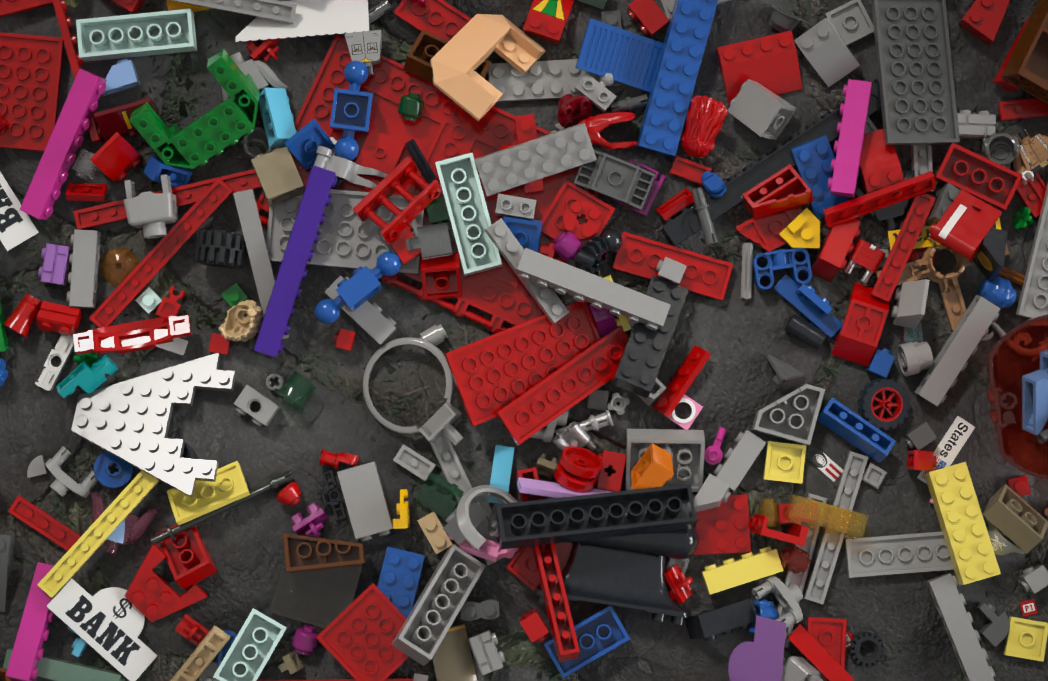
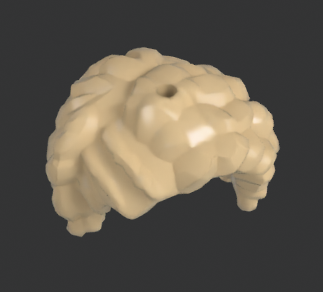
(242, 321)

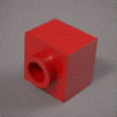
(345, 339)

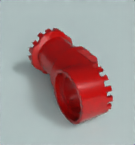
(334, 459)

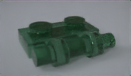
(435, 499)

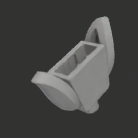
(259, 71)

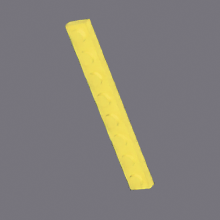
(97, 533)

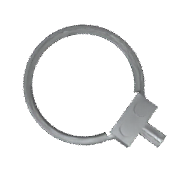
(442, 419)

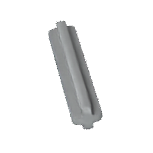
(746, 274)

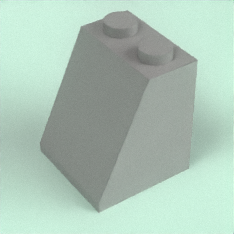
(761, 110)

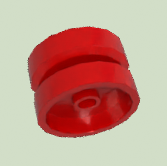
(578, 469)

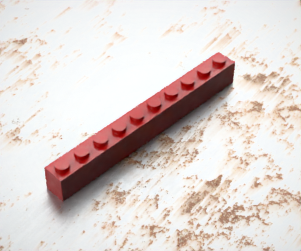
(553, 588)

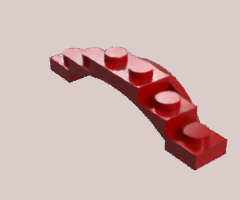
(132, 335)

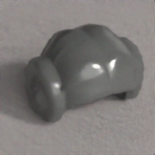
(255, 143)
(1001, 148)

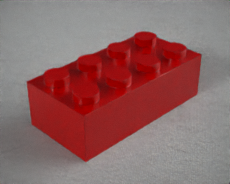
(978, 176)

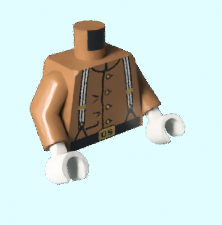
(1032, 155)

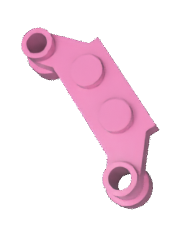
(488, 550)

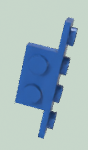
(809, 304)

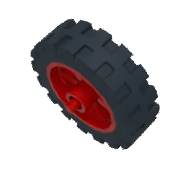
(901, 403)

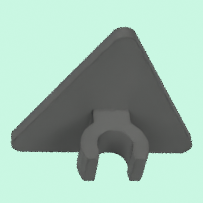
(783, 370)

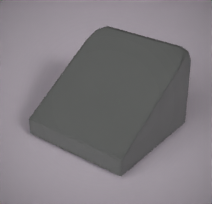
(598, 400)

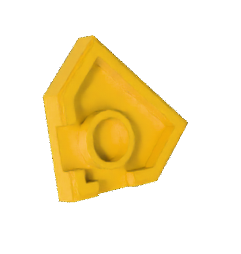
(803, 231)
(403, 511)

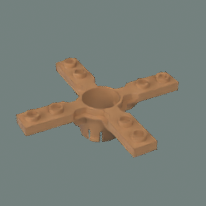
(949, 285)

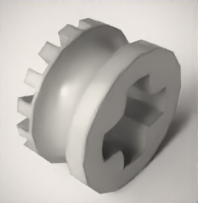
(268, 382)

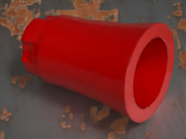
(24, 315)

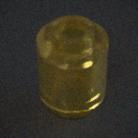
(770, 509)

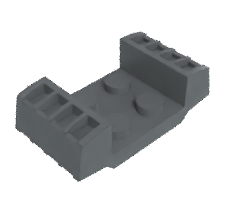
(616, 179)

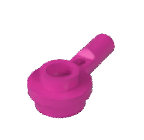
(713, 454)

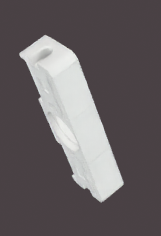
(51, 374)

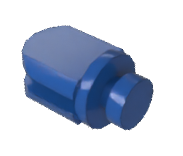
(713, 184)

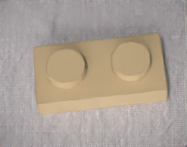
(434, 532)

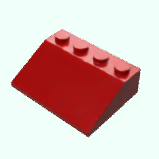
(766, 60)

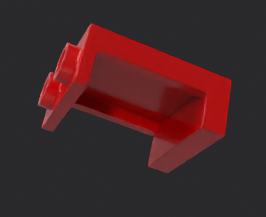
(796, 534)

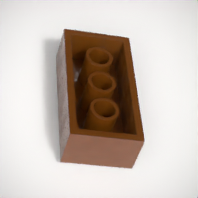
(424, 50)

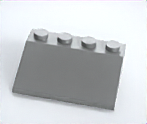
(685, 447)

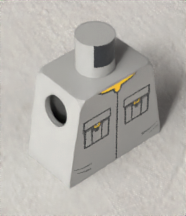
(365, 47)

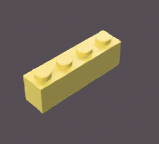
(742, 571)

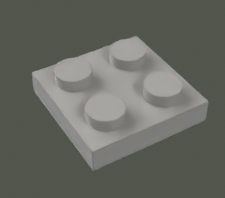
(851, 21)

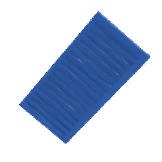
(619, 52)

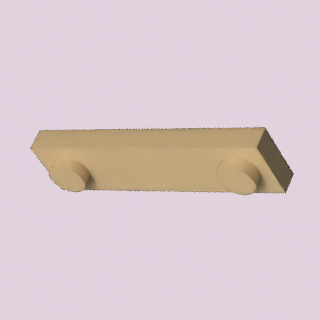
(202, 655)

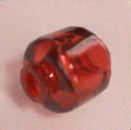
(795, 559)

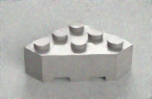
(792, 415)

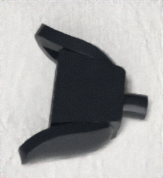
(890, 212)

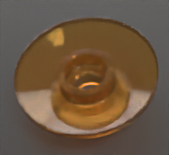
(110, 260)

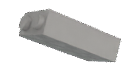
(365, 501)

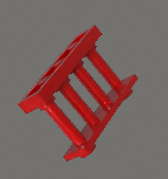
(393, 183)

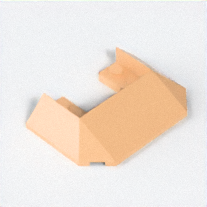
(457, 61)

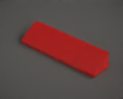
(818, 655)

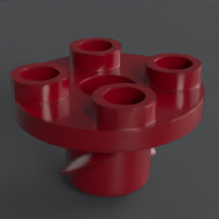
(573, 110)

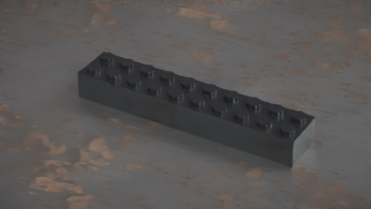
(595, 516)

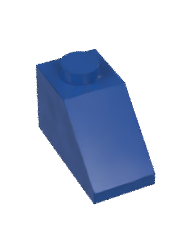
(156, 167)

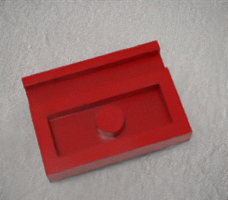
(1032, 194)

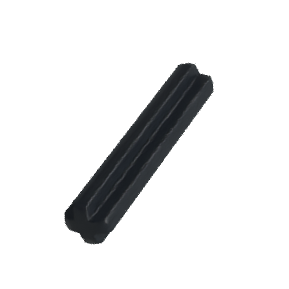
(421, 161)

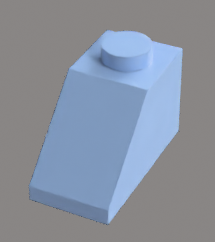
(121, 77)

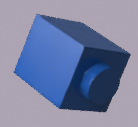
(881, 363)

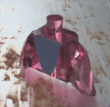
(128, 531)

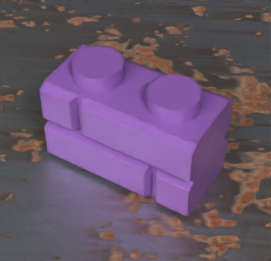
(55, 264)

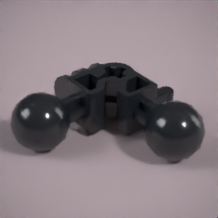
(596, 250)

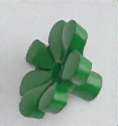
(1022, 218)
(88, 358)

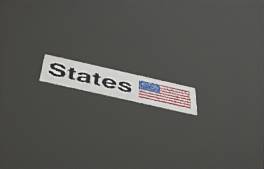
(950, 445)

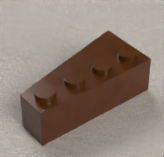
(317, 554)

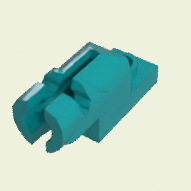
(87, 377)

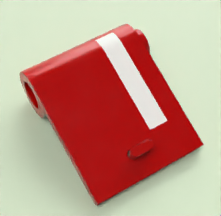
(965, 225)

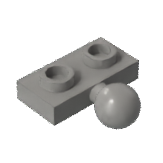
(596, 91)

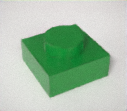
(234, 295)

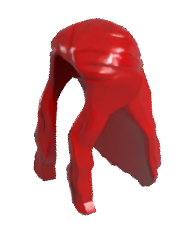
(597, 123)
(702, 125)

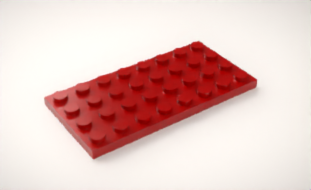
(515, 359)

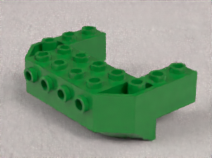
(214, 129)

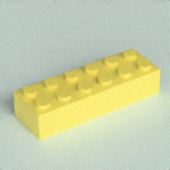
(962, 523)

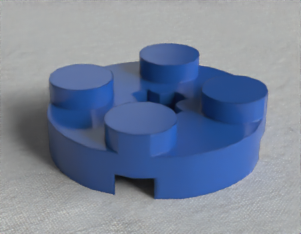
(103, 475)

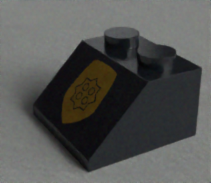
(991, 253)

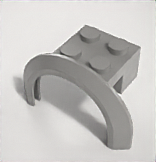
(470, 514)

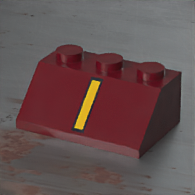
(118, 119)

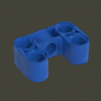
(779, 260)

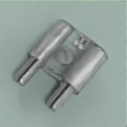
(573, 436)

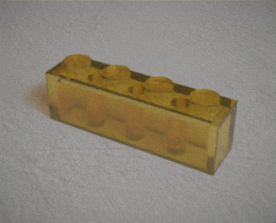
(826, 516)

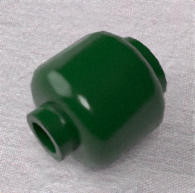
(411, 106)

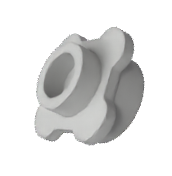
(617, 398)

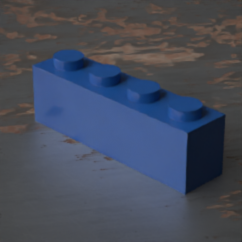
(855, 430)

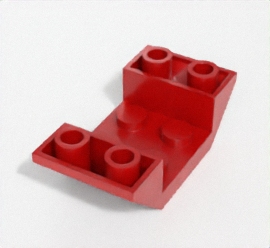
(861, 326)

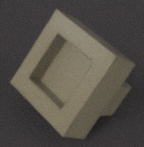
(545, 467)
(291, 663)

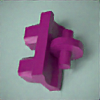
(310, 524)

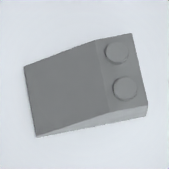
(827, 52)

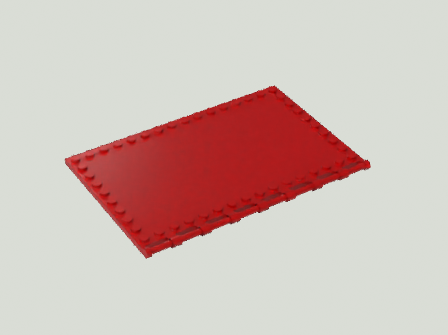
(440, 134)

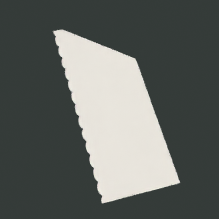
(312, 19)

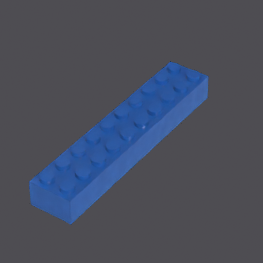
(676, 76)

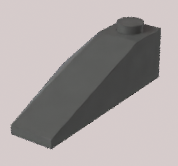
(7, 545)

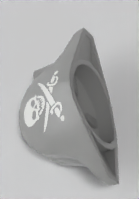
(1001, 544)

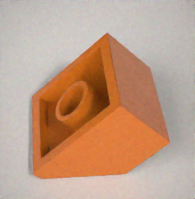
(652, 469)

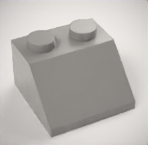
(910, 303)

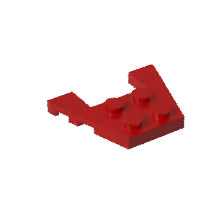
(154, 595)

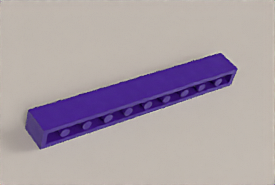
(294, 260)

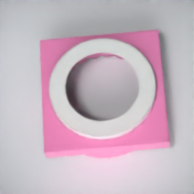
(686, 423)

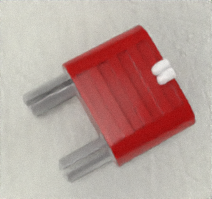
(867, 257)

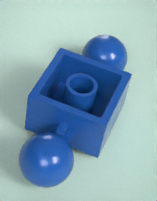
(351, 110)
(358, 288)

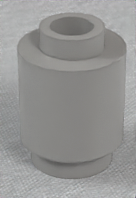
(434, 335)

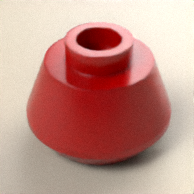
(290, 495)

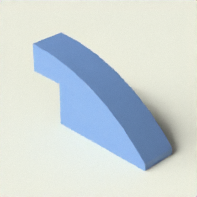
(1035, 397)

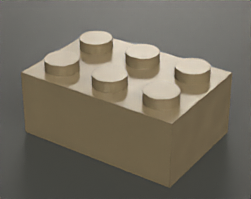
(1015, 519)

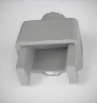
(150, 209)
(799, 669)

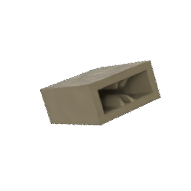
(278, 175)

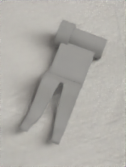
(345, 168)

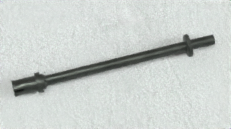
(274, 484)

